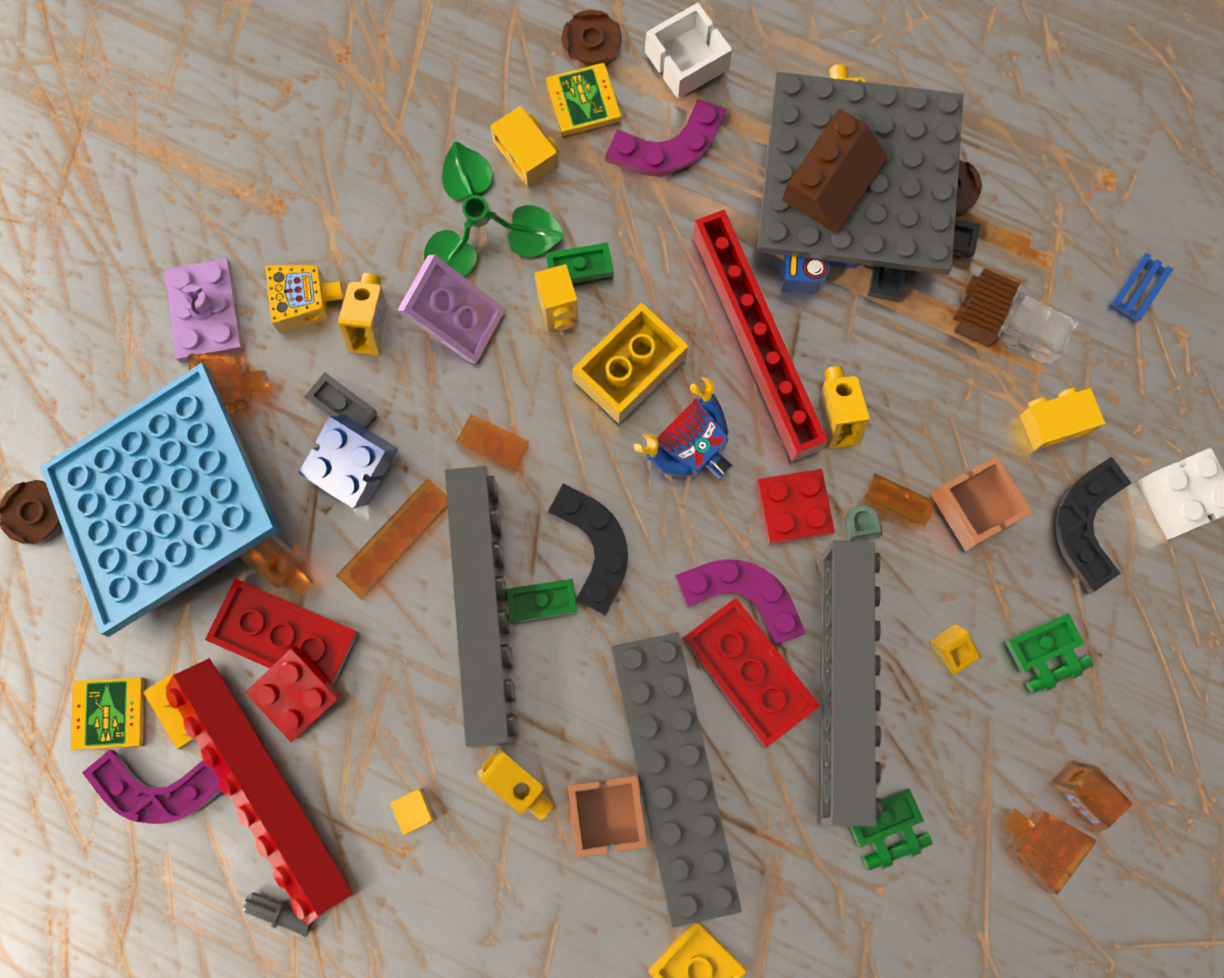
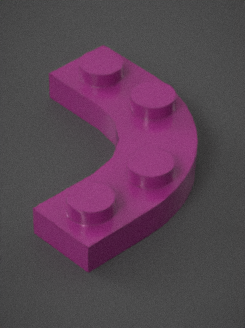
(672, 155)
(753, 584)
(148, 804)

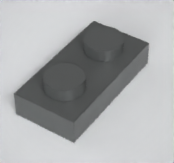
(336, 400)

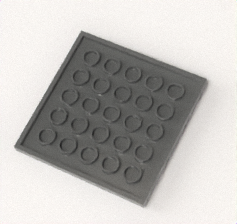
(910, 204)

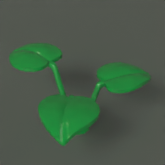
(469, 173)

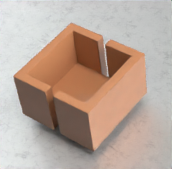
(983, 504)
(607, 816)

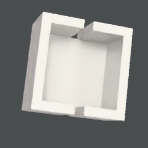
(682, 50)
(1185, 493)

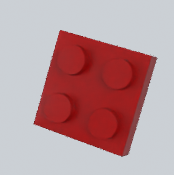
(795, 506)
(293, 693)

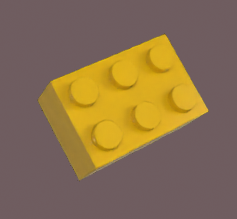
(630, 362)

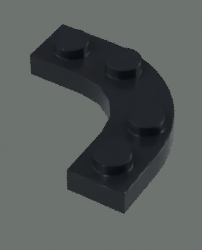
(889, 282)
(1076, 524)
(607, 541)

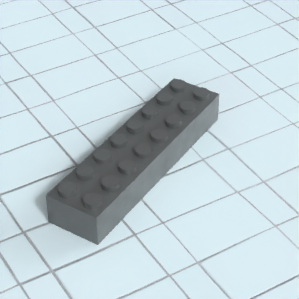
(479, 608)
(848, 686)
(675, 780)

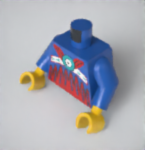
(692, 438)

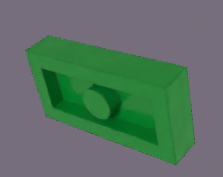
(584, 262)
(541, 601)

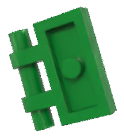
(1045, 643)
(897, 815)

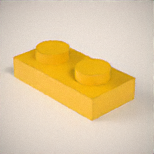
(168, 716)

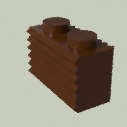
(985, 307)

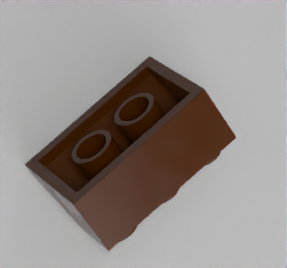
(836, 172)

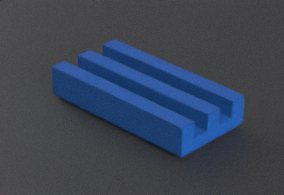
(1154, 267)

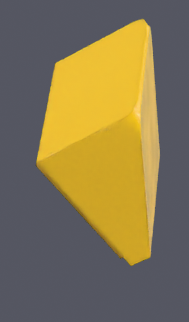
(955, 648)
(412, 811)

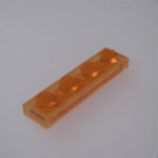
(394, 539)

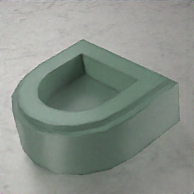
(863, 523)

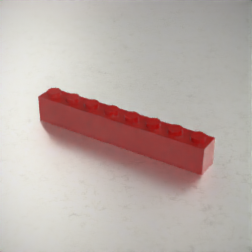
(758, 336)
(257, 791)

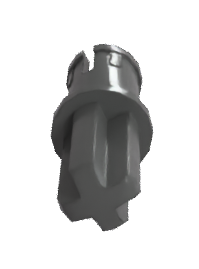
(276, 913)

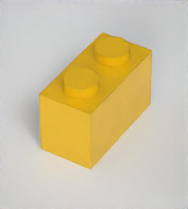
(525, 145)
(557, 298)
(1062, 418)

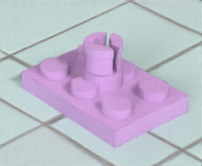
(203, 309)
(451, 309)

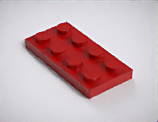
(267, 627)
(751, 672)

